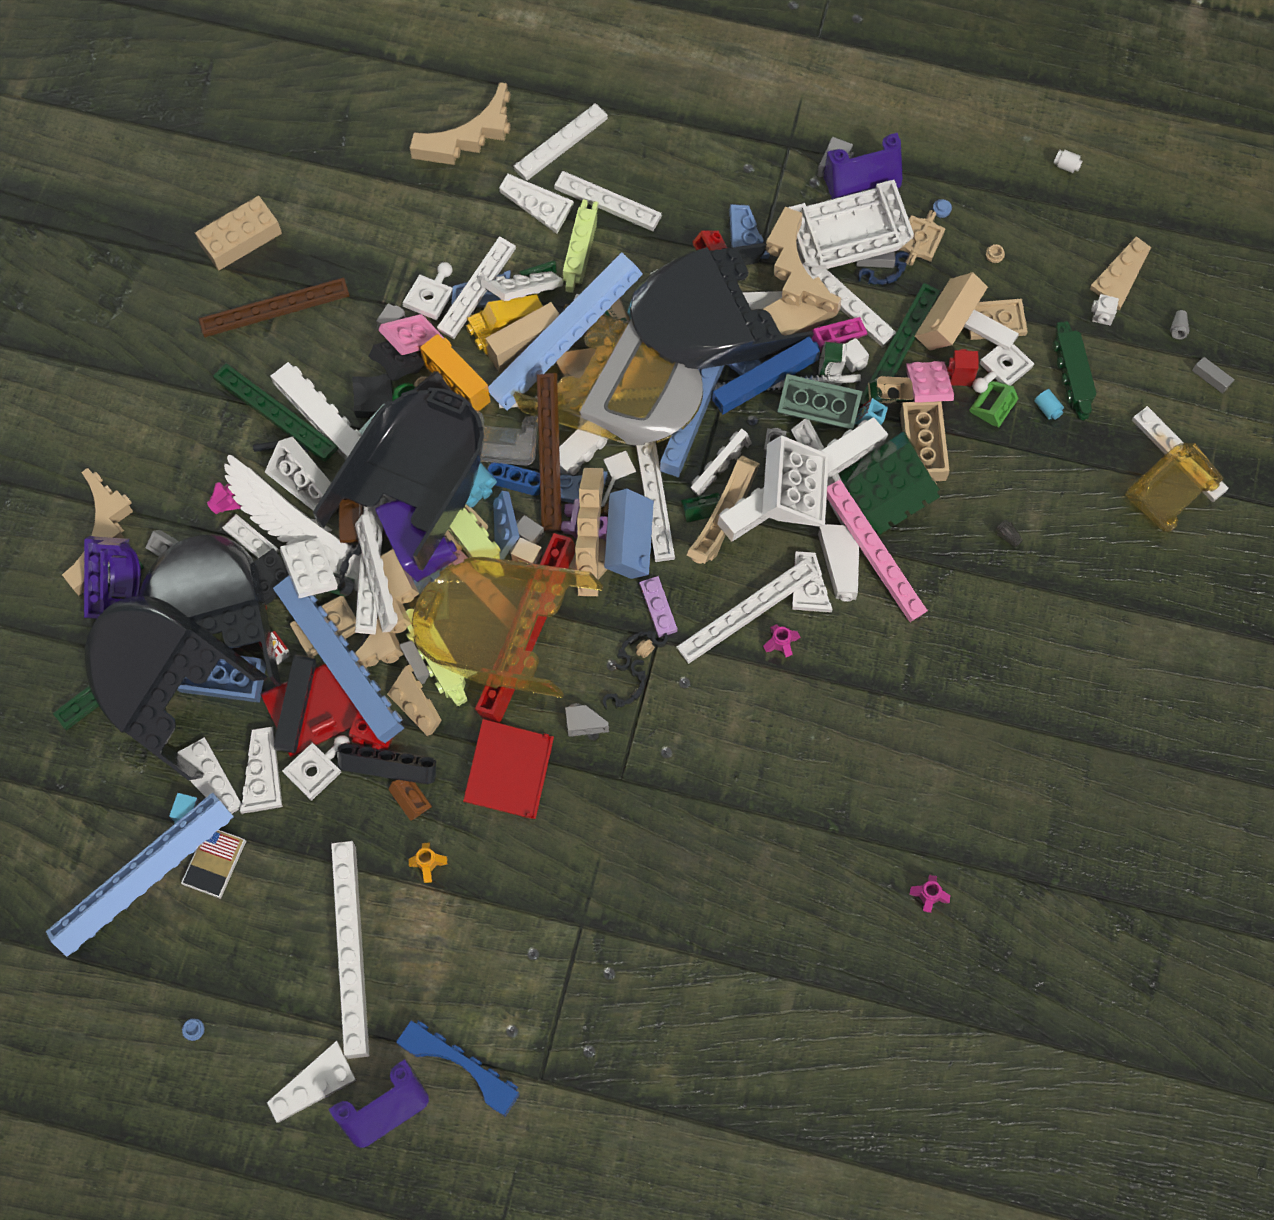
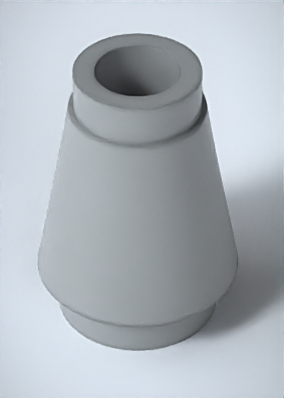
(1180, 325)

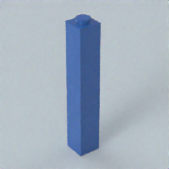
(766, 375)

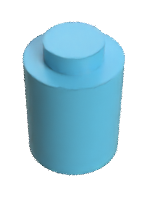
(1049, 404)

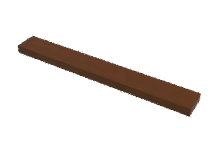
(274, 307)
(549, 451)

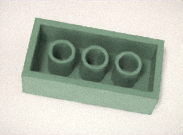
(819, 402)

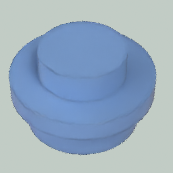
(942, 208)
(193, 1029)

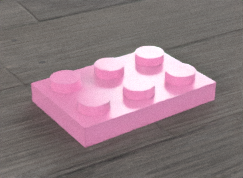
(408, 333)
(930, 381)

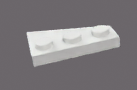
(813, 594)

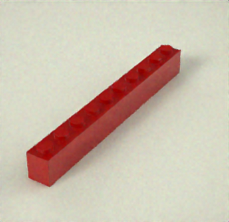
(496, 700)

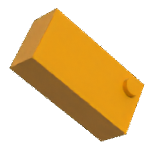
(455, 371)

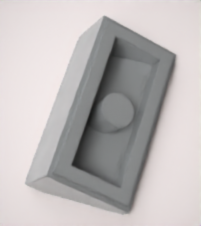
(885, 260)
(1213, 375)
(160, 542)
(415, 660)

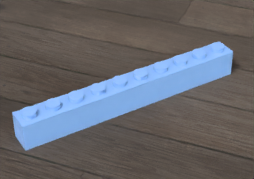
(565, 330)
(139, 874)

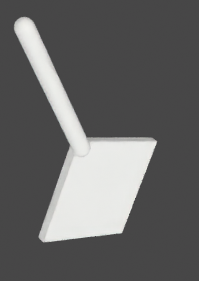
(618, 467)

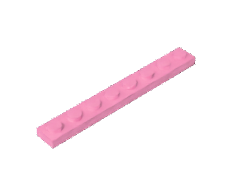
(875, 551)

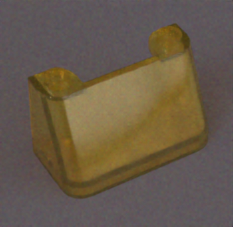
(1173, 484)

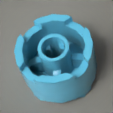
(482, 486)

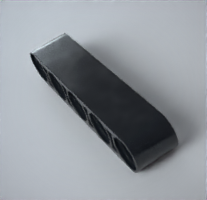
(295, 704)
(386, 763)

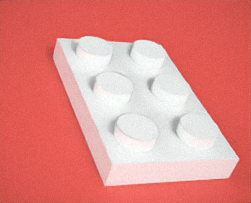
(308, 568)

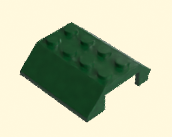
(890, 483)

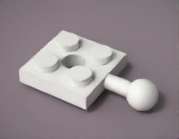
(424, 286)
(1007, 375)
(313, 757)

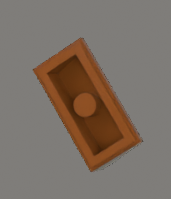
(409, 798)

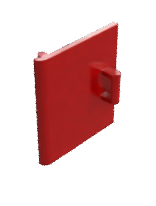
(327, 710)
(508, 769)

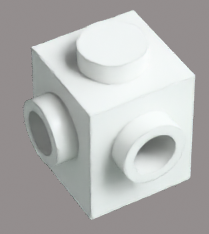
(1104, 309)

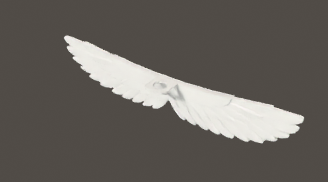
(283, 518)

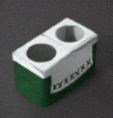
(834, 359)

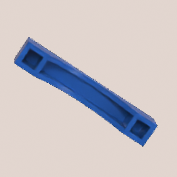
(421, 1043)

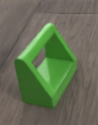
(1000, 408)

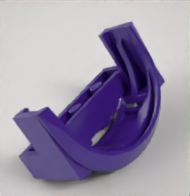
(124, 573)

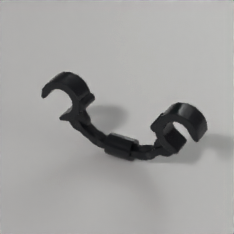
(346, 583)
(632, 639)
(636, 693)

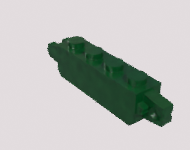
(1075, 369)

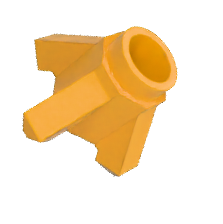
(427, 861)

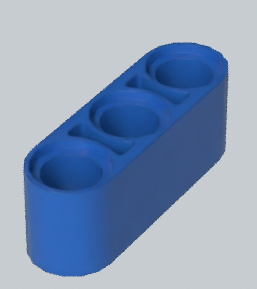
(521, 485)

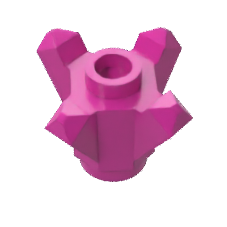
(222, 499)
(781, 640)
(930, 893)

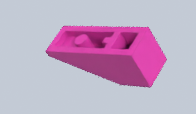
(839, 332)

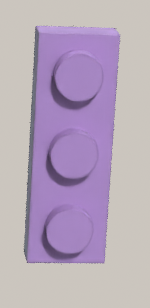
(658, 606)

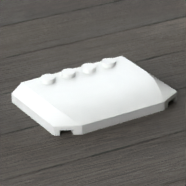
(853, 227)

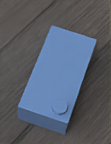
(629, 534)
(228, 682)

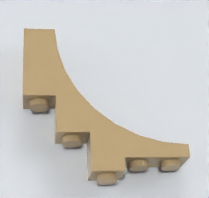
(446, 146)
(789, 267)
(109, 511)
(588, 524)
(712, 536)
(385, 645)

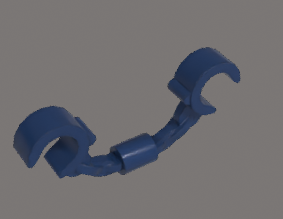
(889, 279)

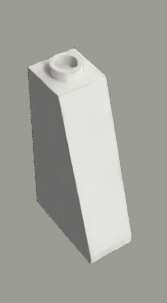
(842, 560)

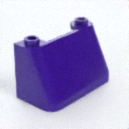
(862, 173)
(406, 538)
(385, 1112)

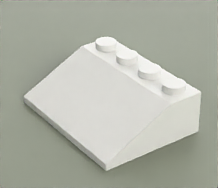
(795, 483)

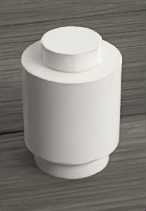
(1068, 161)

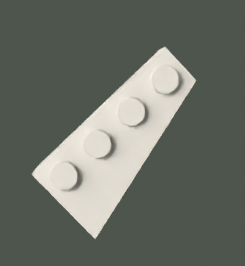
(297, 472)

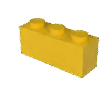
(503, 313)

